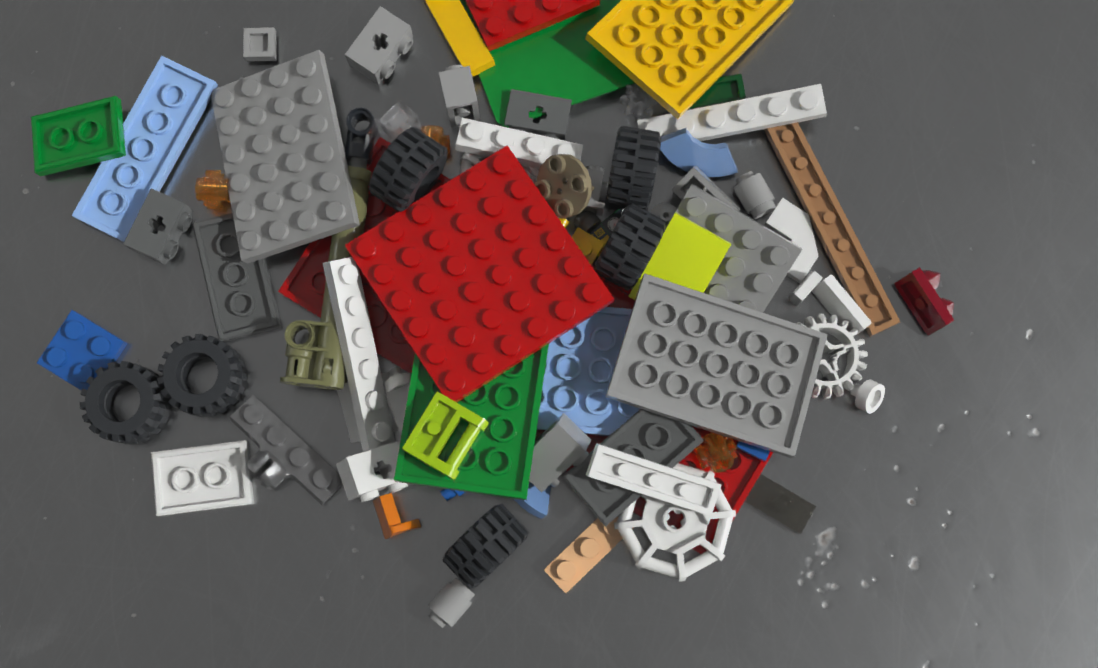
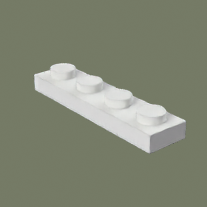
(529, 148)
(653, 479)

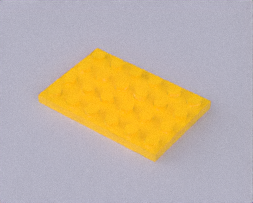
(681, 45)

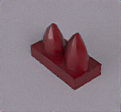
(924, 302)

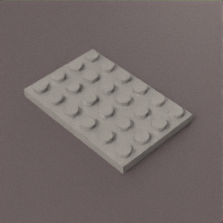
(284, 157)
(717, 366)

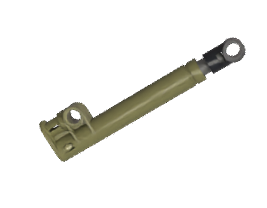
(320, 359)

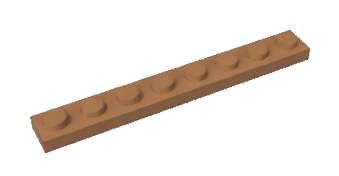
(832, 226)

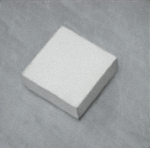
(805, 288)

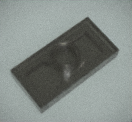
(780, 504)

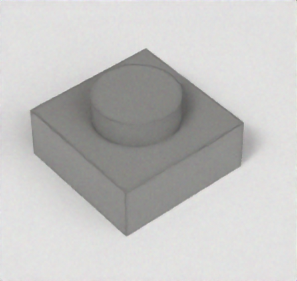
(259, 44)

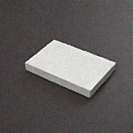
(202, 478)

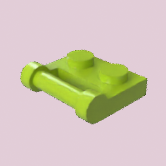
(435, 430)

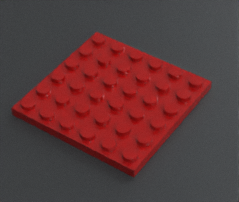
(479, 274)

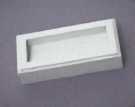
(840, 303)

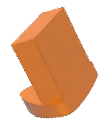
(390, 519)

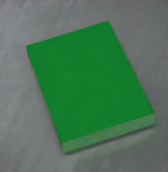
(78, 136)

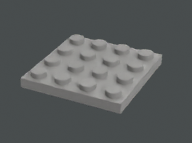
(755, 259)

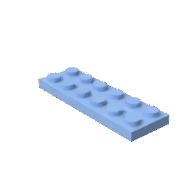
(153, 142)

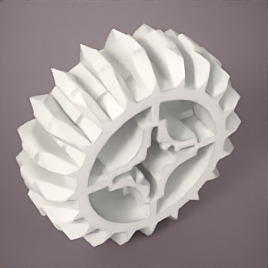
(848, 346)

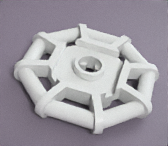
(673, 539)

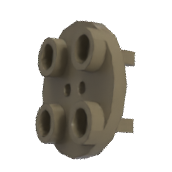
(575, 191)

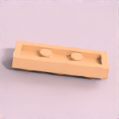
(583, 554)

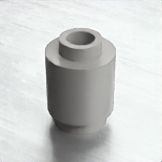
(754, 194)
(450, 603)

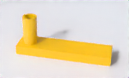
(461, 35)

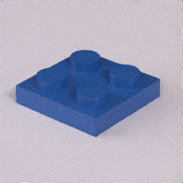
(80, 350)

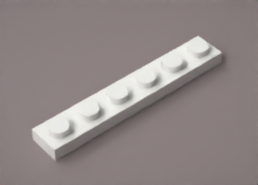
(744, 114)
(359, 353)

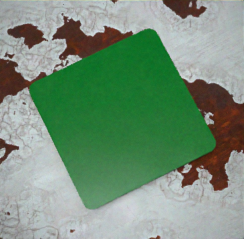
(552, 63)

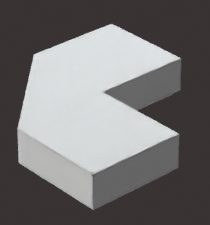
(796, 227)

